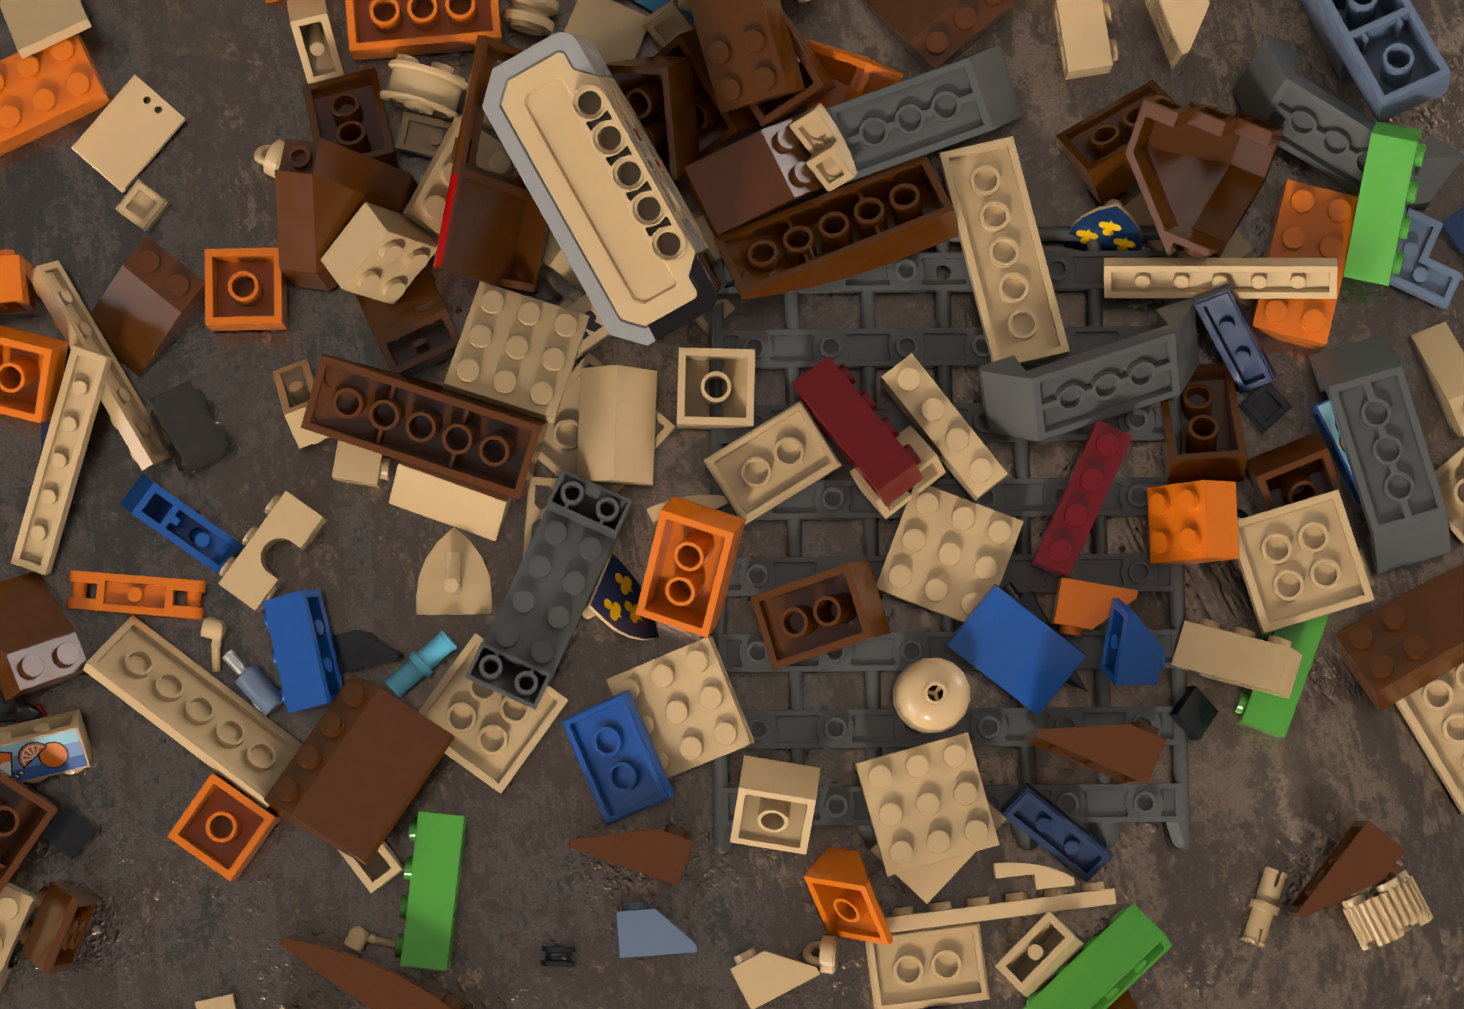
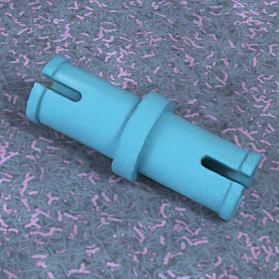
(421, 664)

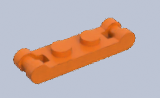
(136, 594)

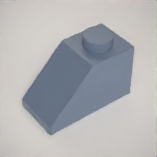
(649, 933)

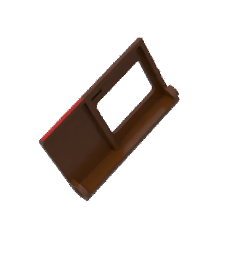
(488, 220)

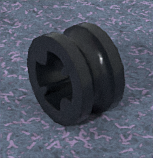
(558, 956)

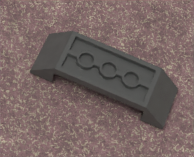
(927, 111)
(1324, 127)
(1092, 383)
(1385, 452)
(550, 590)

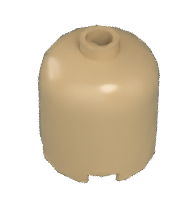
(912, 693)

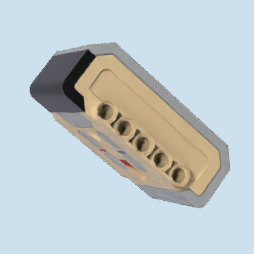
(603, 189)

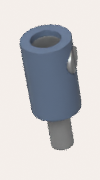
(255, 684)

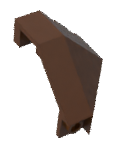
(1199, 170)
(318, 196)

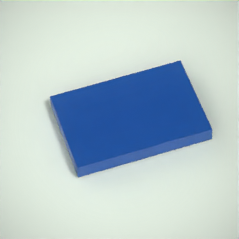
(1016, 649)
(617, 758)

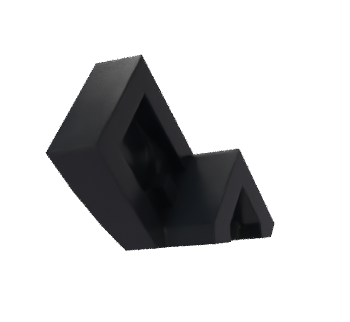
(361, 650)

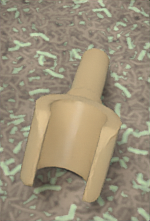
(215, 630)
(358, 936)

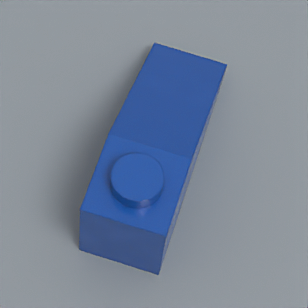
(180, 523)

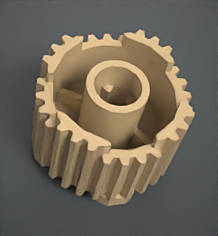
(1386, 912)

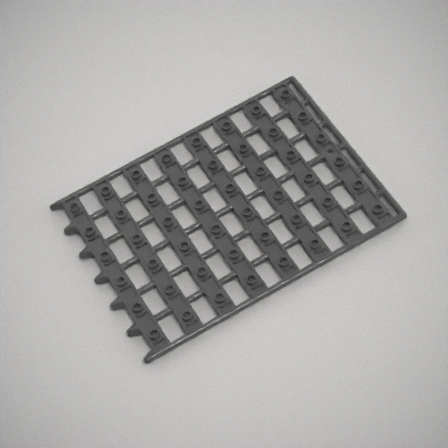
(1021, 497)

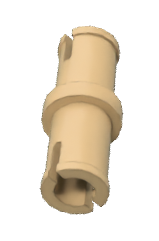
(1264, 907)

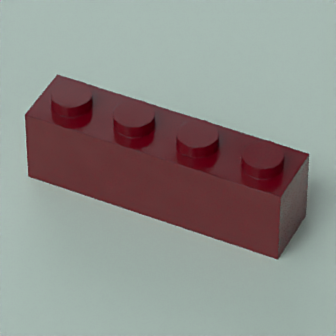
(858, 431)
(1081, 499)

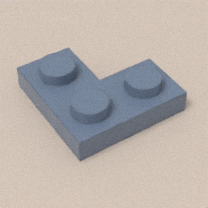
(1420, 274)

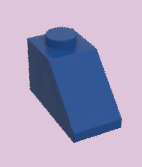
(1130, 649)

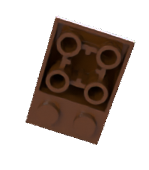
(414, 329)

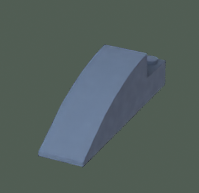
(1382, 50)

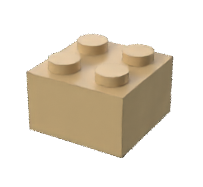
(379, 253)

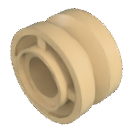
(531, 16)

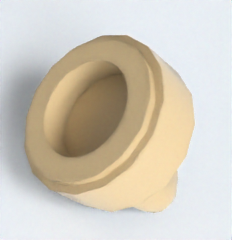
(272, 159)
(828, 954)

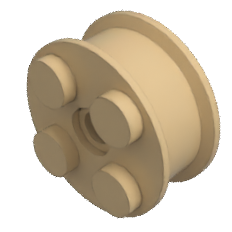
(423, 88)

